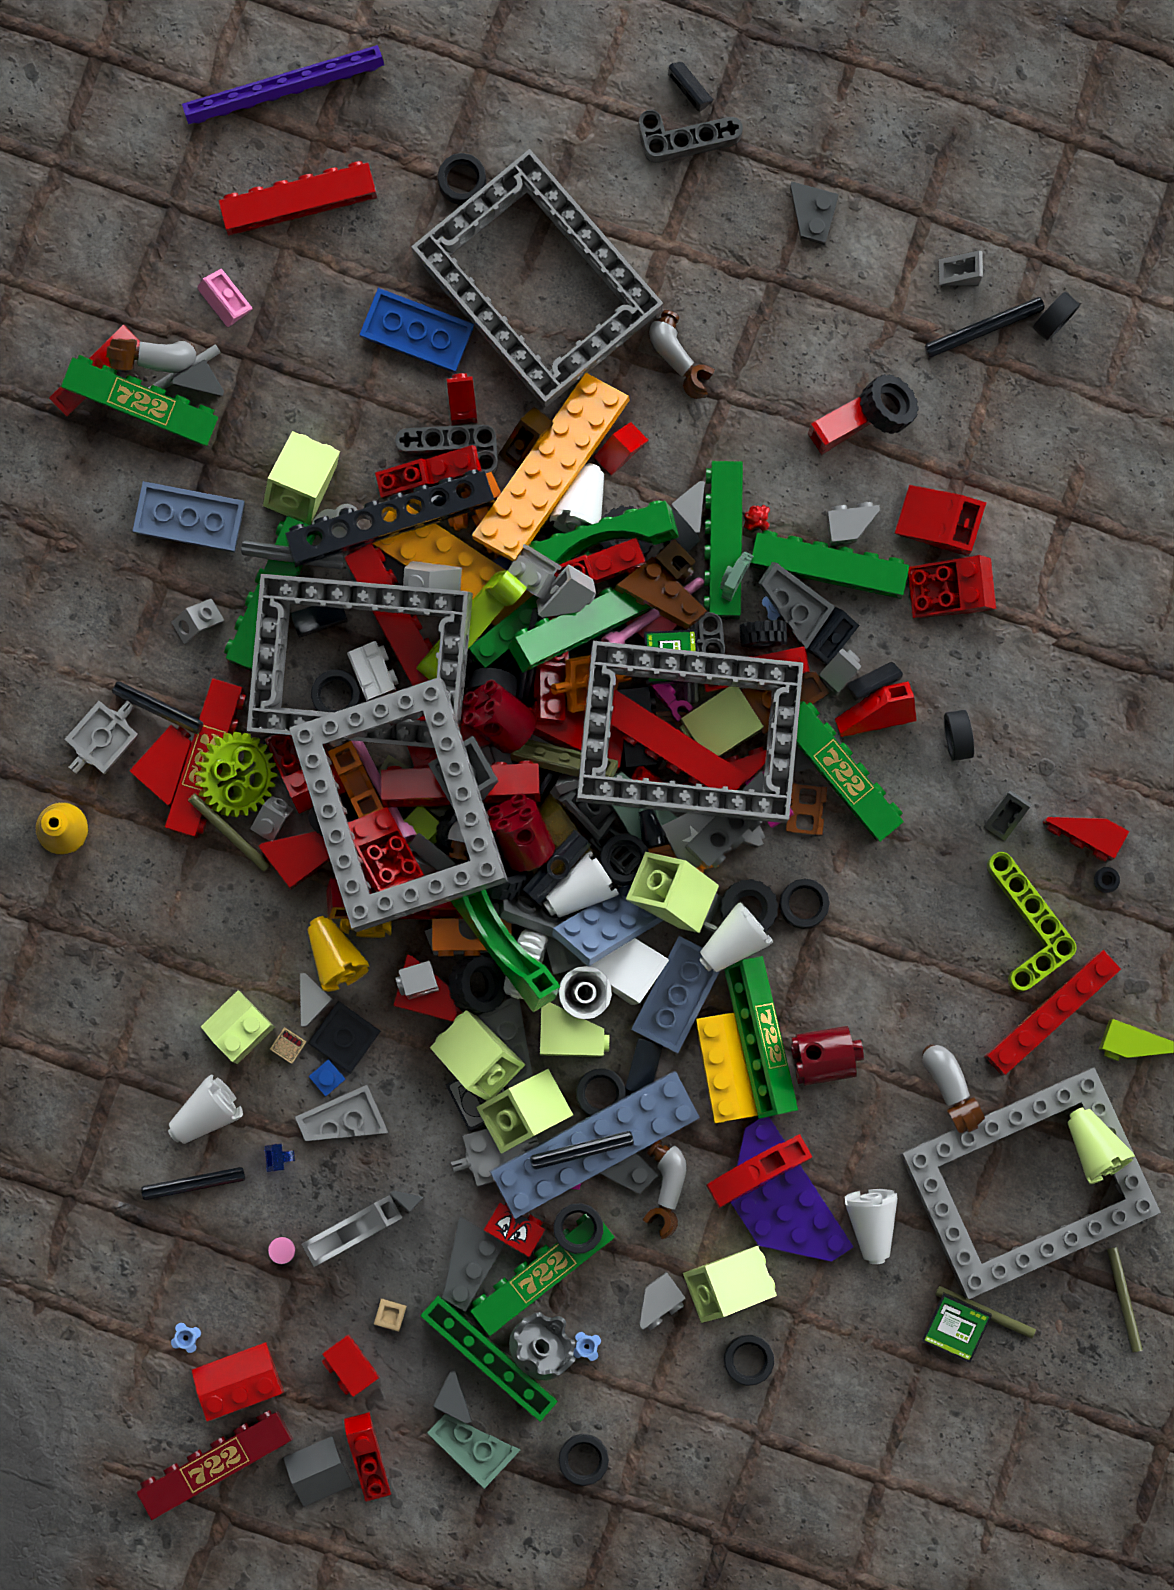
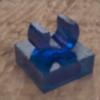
(276, 1157)

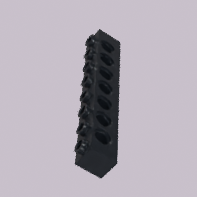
(304, 553)

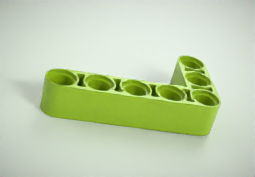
(499, 591)
(1034, 920)

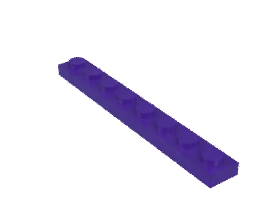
(283, 84)

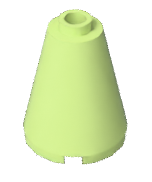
(1097, 1146)

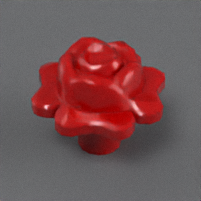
(757, 517)

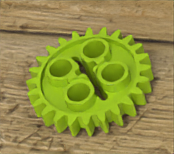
(226, 753)

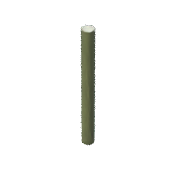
(229, 832)
(1124, 1299)
(996, 1316)

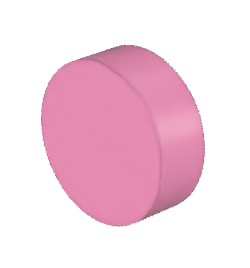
(281, 1250)

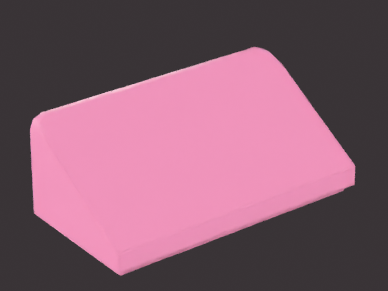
(224, 297)

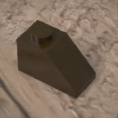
(525, 437)

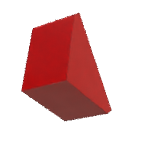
(620, 448)

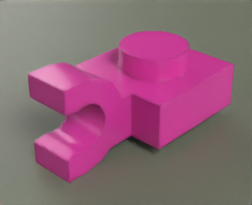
(665, 694)

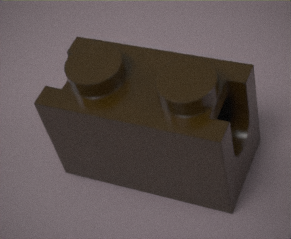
(676, 561)

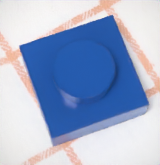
(327, 1077)

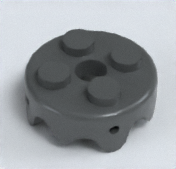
(549, 1334)

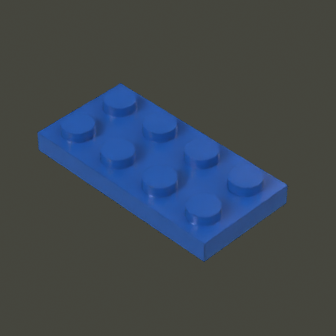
(416, 330)

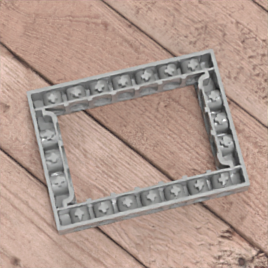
(532, 177)
(271, 636)
(778, 676)
(480, 873)
(977, 1278)

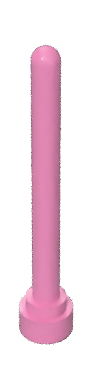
(620, 637)
(407, 830)

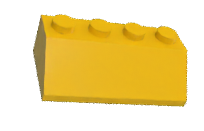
(725, 1068)

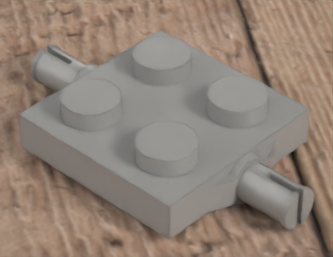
(101, 737)
(484, 1155)

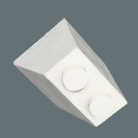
(631, 970)

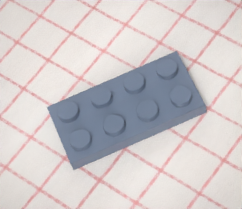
(188, 516)
(604, 927)
(676, 996)

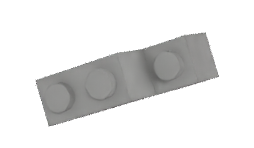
(351, 1231)

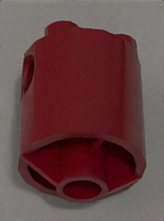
(498, 717)
(521, 833)
(835, 1055)

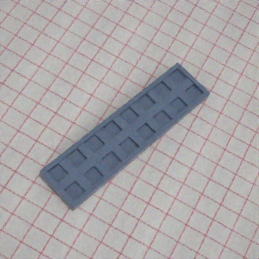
(647, 1114)

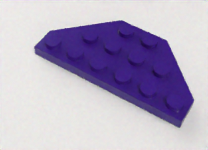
(788, 1209)

